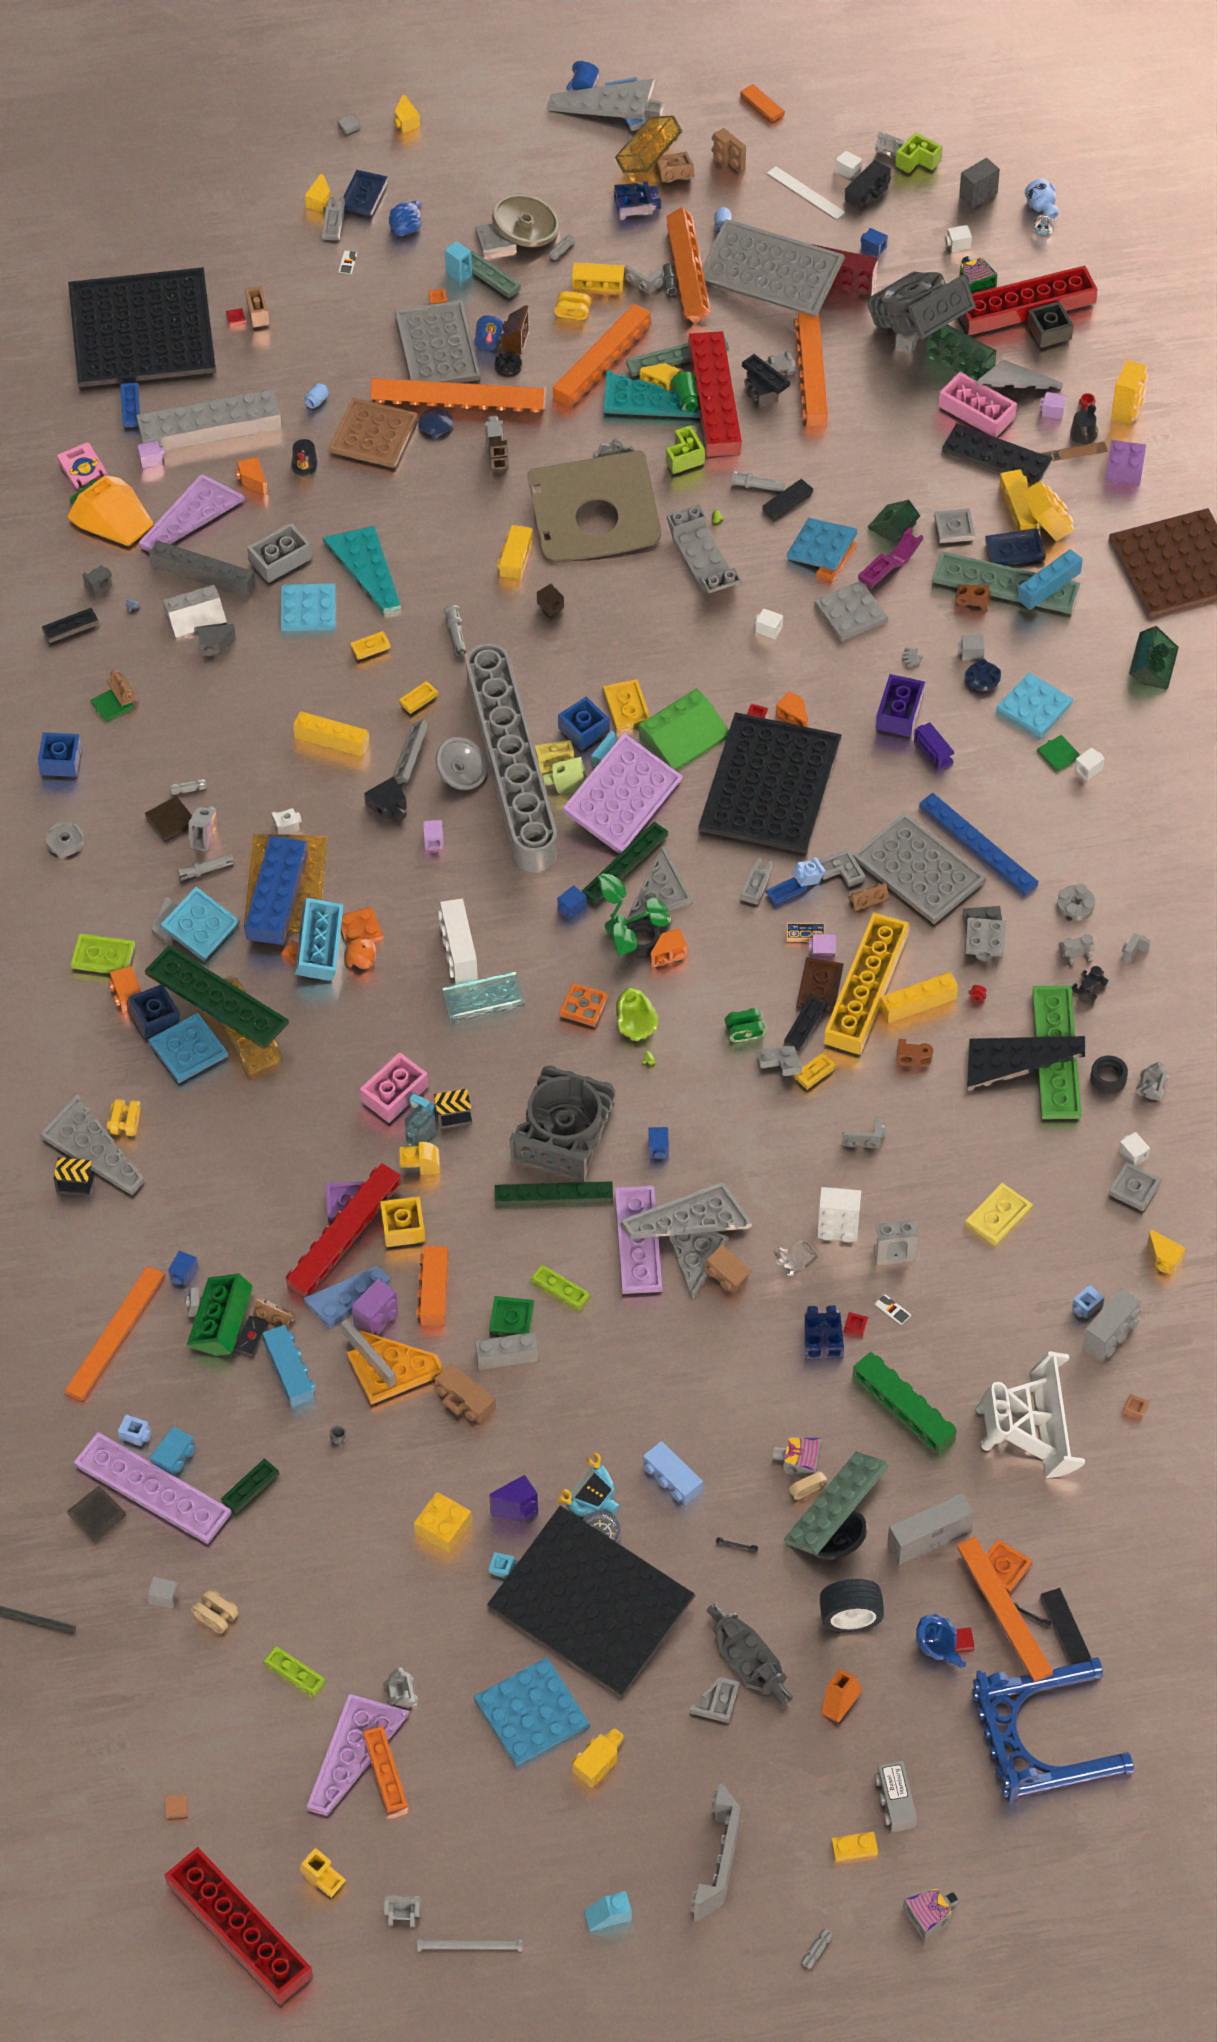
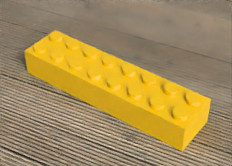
(866, 983)

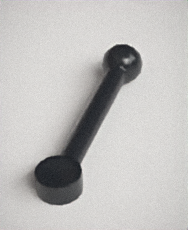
(753, 1548)
(1045, 1622)

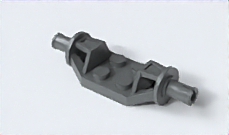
(748, 1655)

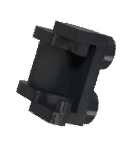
(1089, 982)

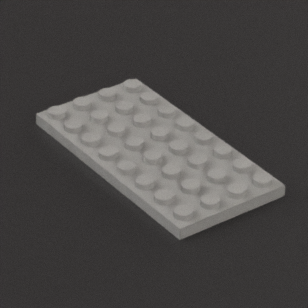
(771, 267)

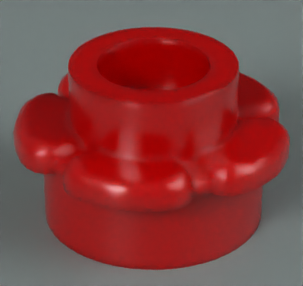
(1086, 400)
(978, 993)

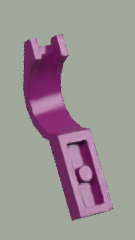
(885, 563)

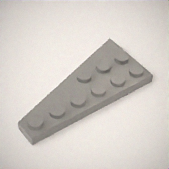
(615, 100)
(83, 1137)
(698, 1212)

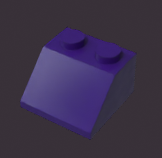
(515, 1501)

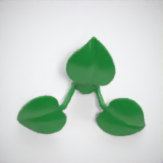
(624, 938)

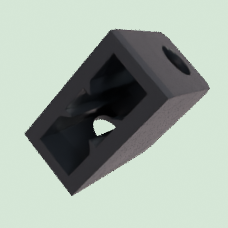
(387, 800)

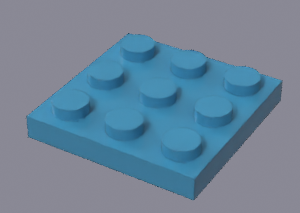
(822, 544)
(188, 1047)

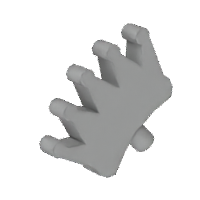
(911, 657)

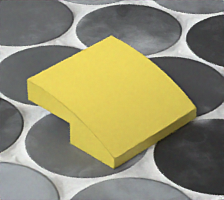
(553, 753)

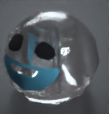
(1043, 225)

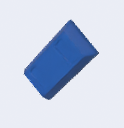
(785, 890)

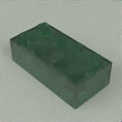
(960, 352)

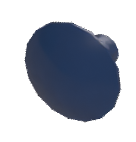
(435, 422)
(983, 675)

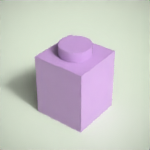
(1053, 405)
(150, 454)
(433, 834)
(823, 944)

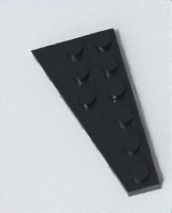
(1012, 1057)

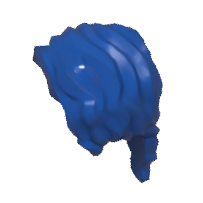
(405, 218)
(938, 1639)

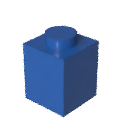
(874, 242)
(571, 902)
(658, 1142)
(183, 1268)

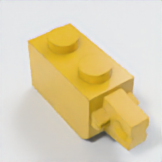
(598, 1757)

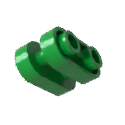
(745, 1025)

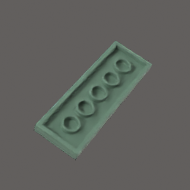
(836, 1503)

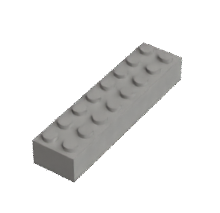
(211, 420)

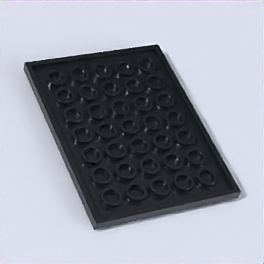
(770, 782)
(591, 1600)

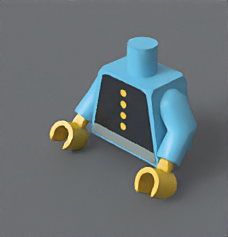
(592, 1493)

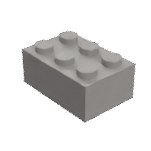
(279, 552)
(1111, 1325)

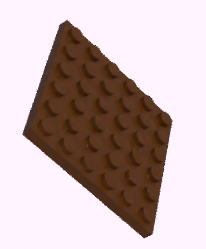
(1171, 561)

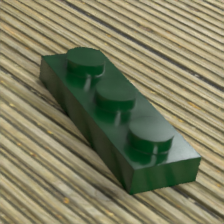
(250, 1486)

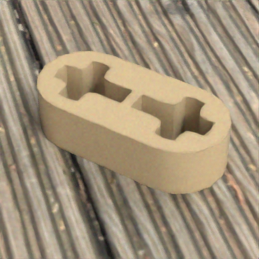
(808, 1485)

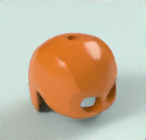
(360, 956)

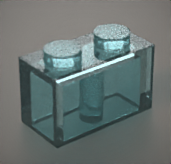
(420, 1126)

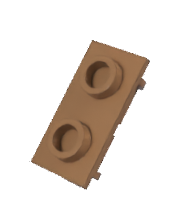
(121, 688)
(869, 897)
(268, 1311)

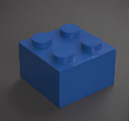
(583, 723)
(59, 754)

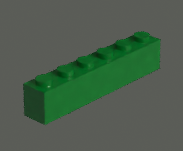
(904, 1402)

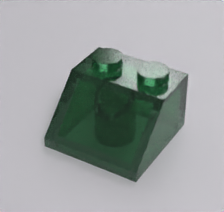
(895, 520)

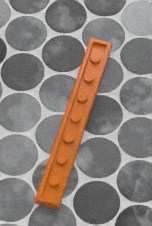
(114, 1333)
(1004, 1609)

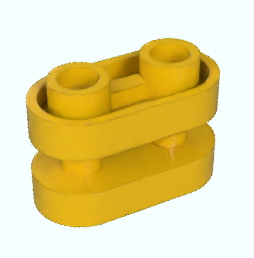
(572, 305)
(116, 1122)

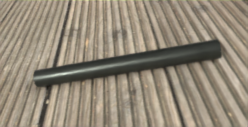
(37, 1619)

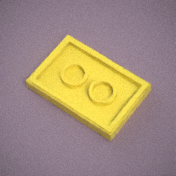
(998, 1214)

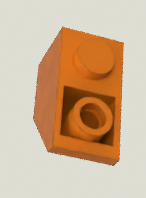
(668, 948)
(840, 1695)

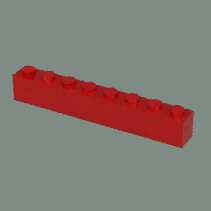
(343, 1231)

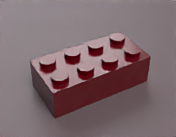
(856, 273)

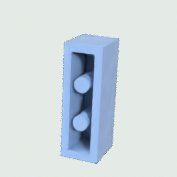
(672, 1473)

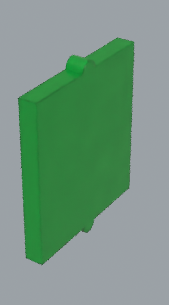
(108, 705)
(1058, 752)

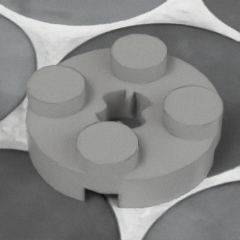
(67, 847)
(1079, 893)

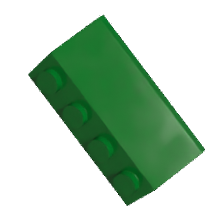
(220, 1314)

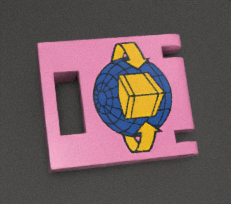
(83, 467)

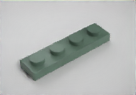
(494, 276)

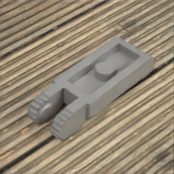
(333, 219)
(756, 882)

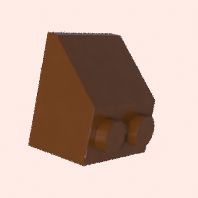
(515, 331)

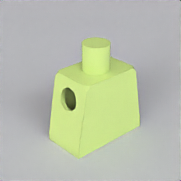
(566, 776)

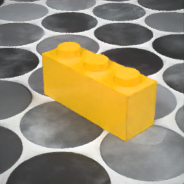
(598, 277)
(515, 552)

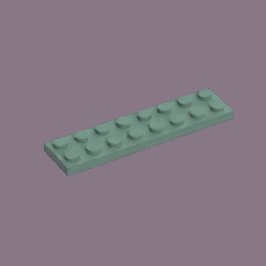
(1003, 580)

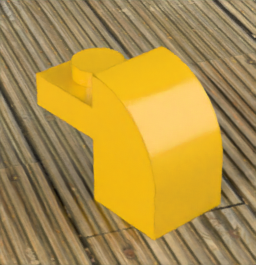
(423, 1156)
(318, 1872)

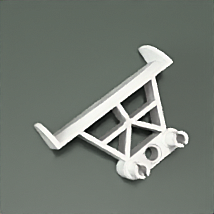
(1000, 1403)

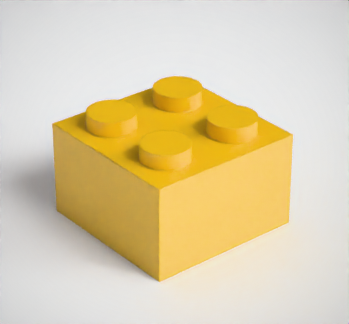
(402, 1221)
(443, 1522)

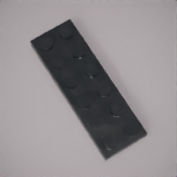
(996, 453)

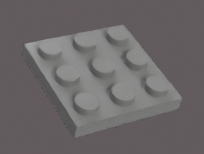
(851, 611)

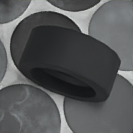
(644, 926)
(1111, 1062)

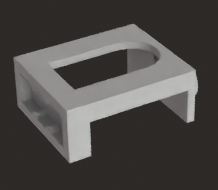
(891, 1252)

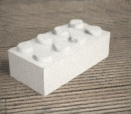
(457, 941)

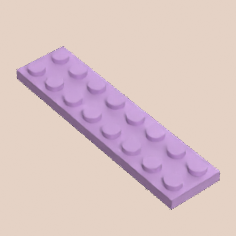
(152, 1488)

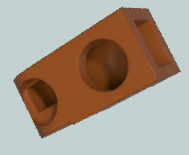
(973, 595)
(913, 1053)

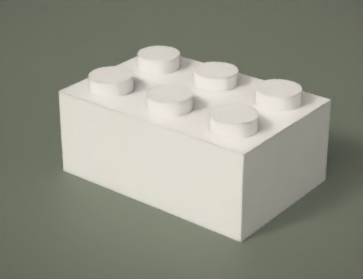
(839, 1214)

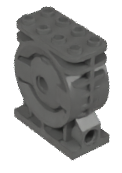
(920, 303)
(558, 1100)

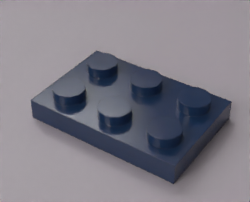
(364, 192)
(1015, 547)

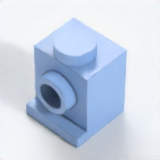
(808, 872)
(1087, 1302)
(131, 1426)

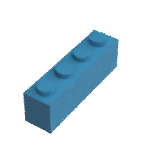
(1050, 579)
(288, 1365)

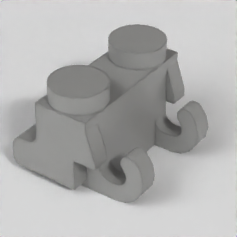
(888, 143)
(782, 363)
(1077, 947)
(1152, 1082)
(400, 1689)
(402, 1908)

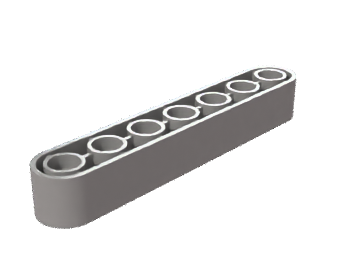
(511, 758)

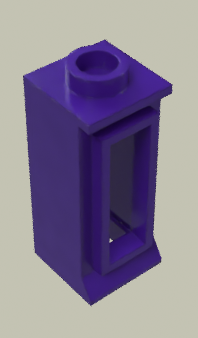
(933, 745)

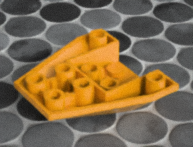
(111, 511)

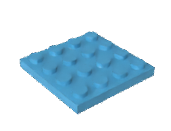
(531, 1711)

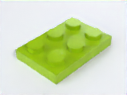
(102, 953)

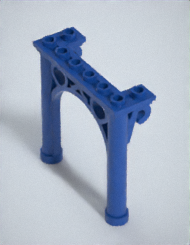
(1015, 1783)

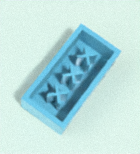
(318, 939)

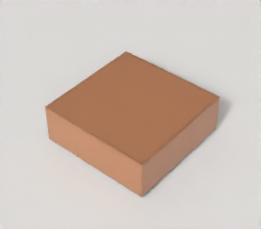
(1135, 1407)
(176, 1806)

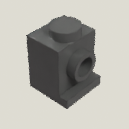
(97, 579)

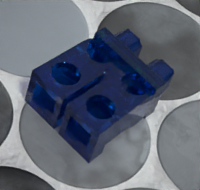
(636, 199)
(823, 1325)

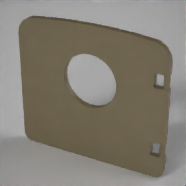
(616, 479)

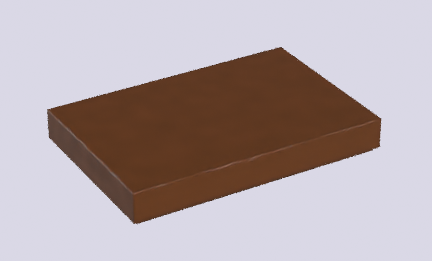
(821, 980)

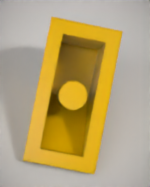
(406, 115)
(318, 195)
(659, 375)
(1165, 1252)

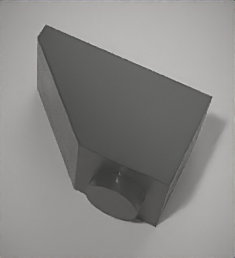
(215, 638)

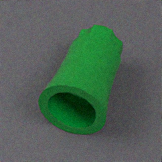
(686, 390)

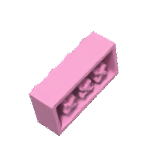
(977, 405)

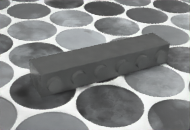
(202, 568)

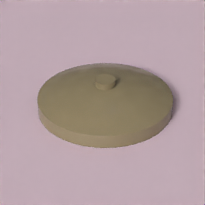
(525, 220)

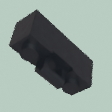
(868, 184)

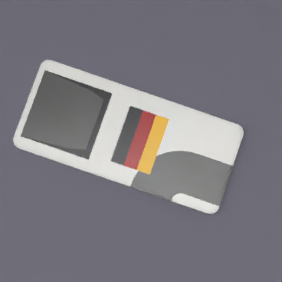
(347, 262)
(893, 1309)

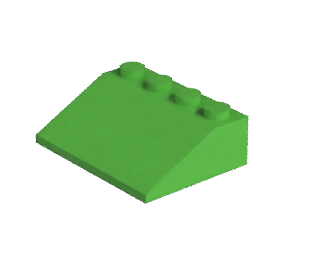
(683, 730)

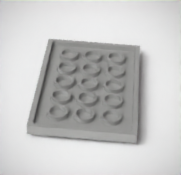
(438, 343)
(919, 868)

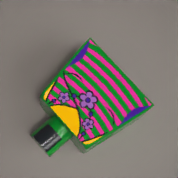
(978, 274)

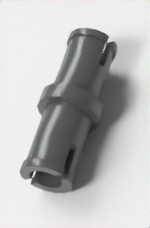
(670, 279)

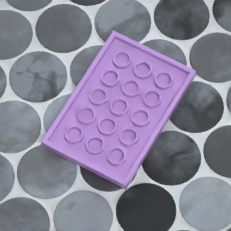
(622, 793)

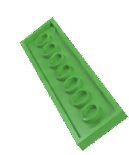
(1060, 1081)

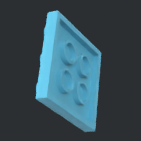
(308, 607)
(1034, 704)
(199, 924)

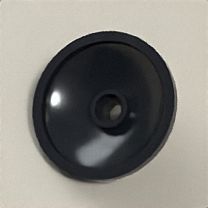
(846, 1538)

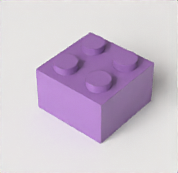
(1125, 462)
(375, 1308)

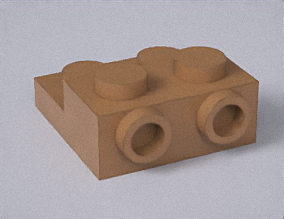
(729, 150)
(675, 167)

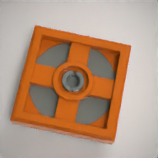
(583, 1004)

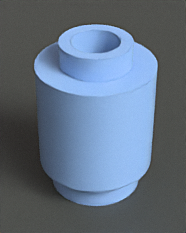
(720, 216)
(316, 395)

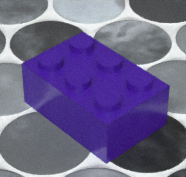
(900, 705)

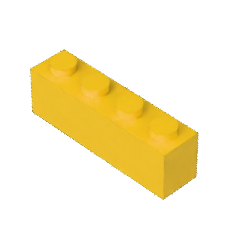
(1012, 487)
(331, 734)
(918, 997)

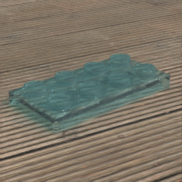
(483, 997)

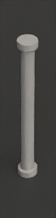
(470, 1945)

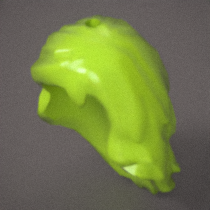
(635, 1014)

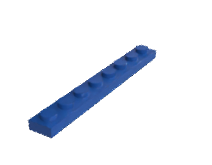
(978, 844)

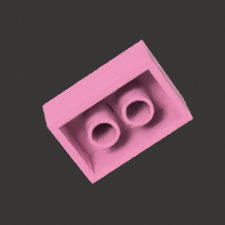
(393, 1086)

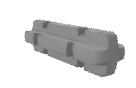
(561, 247)
(188, 786)
(816, 1949)

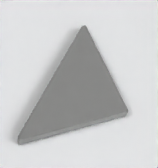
(1012, 374)
(662, 884)
(692, 1253)

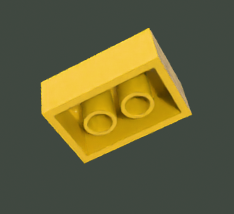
(1129, 392)
(1049, 510)

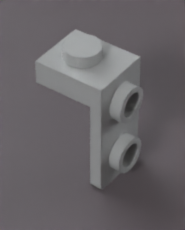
(647, 284)
(868, 1140)

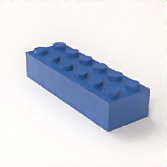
(276, 890)

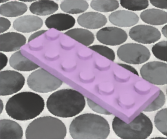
(640, 1256)

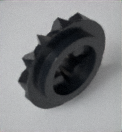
(510, 368)

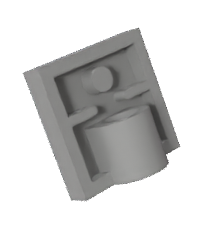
(985, 938)

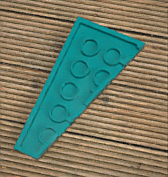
(641, 398)
(366, 562)

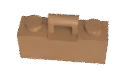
(465, 1392)

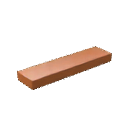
(384, 1769)

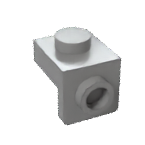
(1136, 943)
(192, 1302)

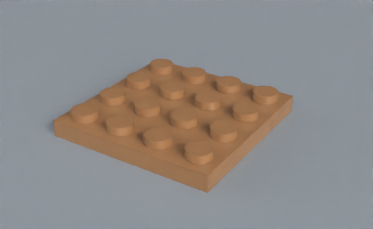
(373, 432)

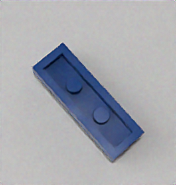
(130, 404)

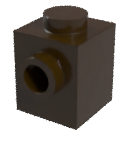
(550, 600)

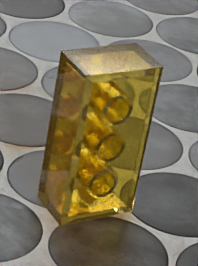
(648, 144)

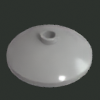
(467, 758)

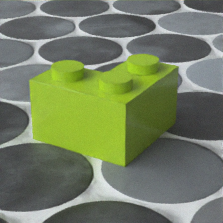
(918, 151)
(686, 452)

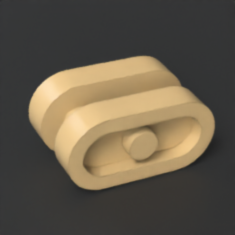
(225, 1609)

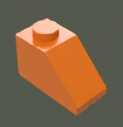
(251, 475)
(792, 710)

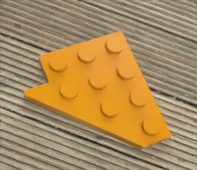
(408, 1363)

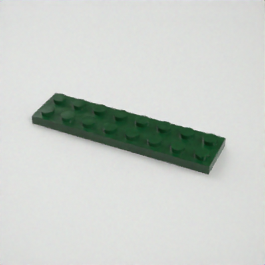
(216, 997)

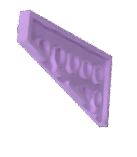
(195, 507)
(347, 1752)

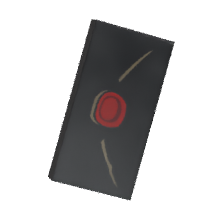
(250, 1336)

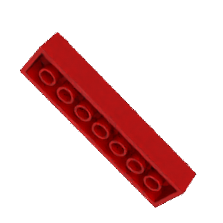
(1011, 302)
(715, 394)
(238, 1925)

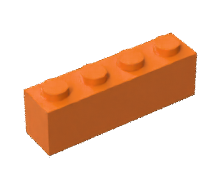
(434, 1285)

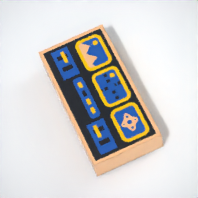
(803, 931)

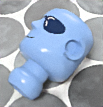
(1042, 197)

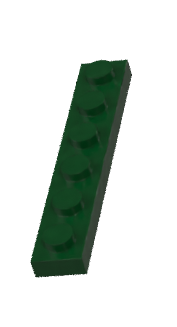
(628, 859)
(553, 1193)

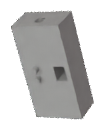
(930, 1529)

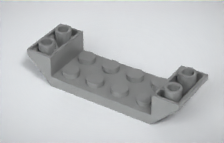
(700, 550)
(708, 1897)

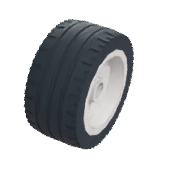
(851, 1605)

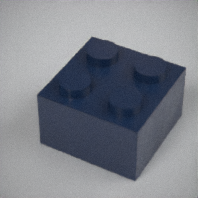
(153, 1011)

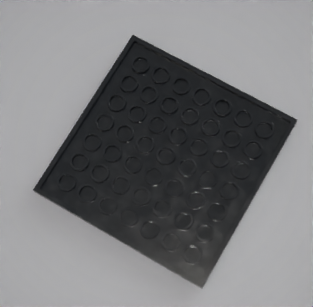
(141, 327)

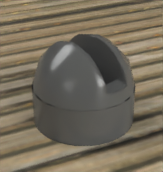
(340, 1434)

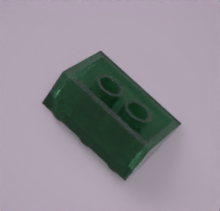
(1153, 658)

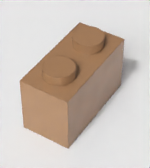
(257, 306)
(726, 1269)

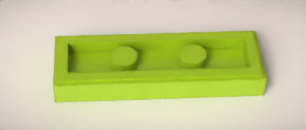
(560, 1287)
(294, 1671)

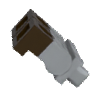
(496, 444)

